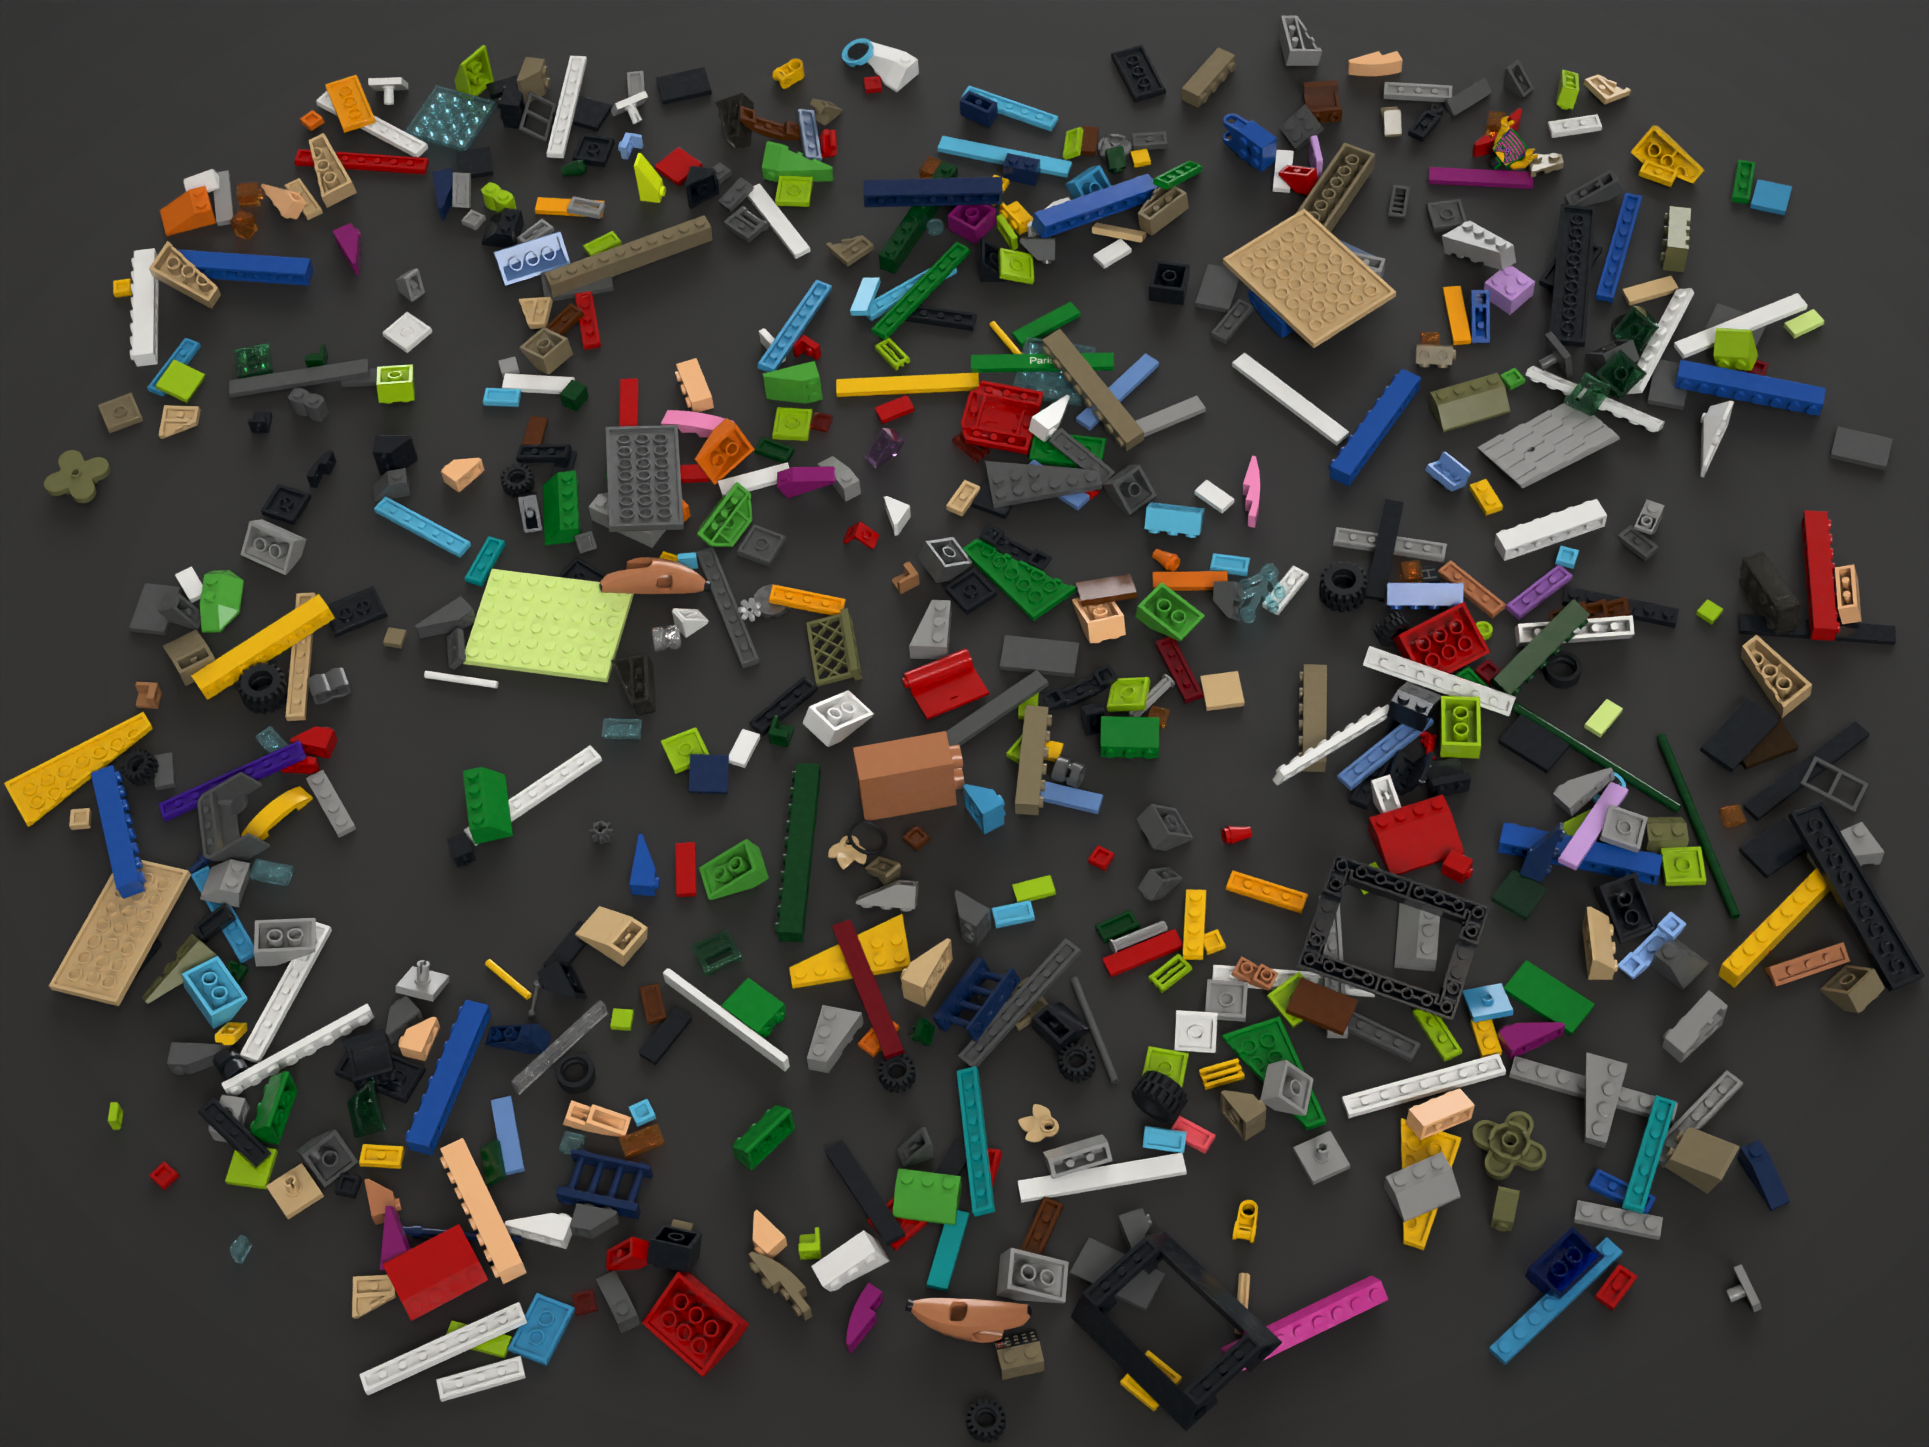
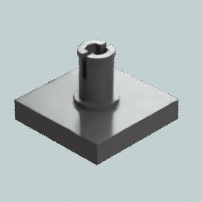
(1556, 355)

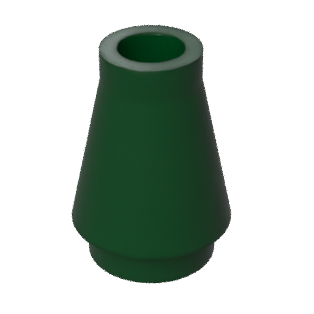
(574, 168)

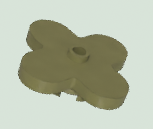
(77, 476)
(1508, 1145)

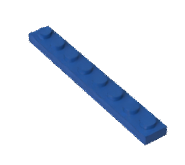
(1618, 247)

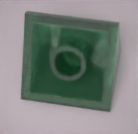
(1621, 374)
(366, 1112)

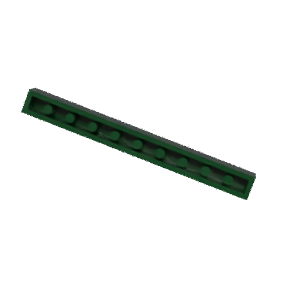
(799, 853)

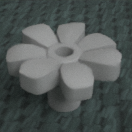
(749, 613)

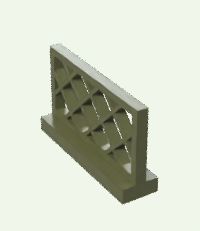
(850, 648)

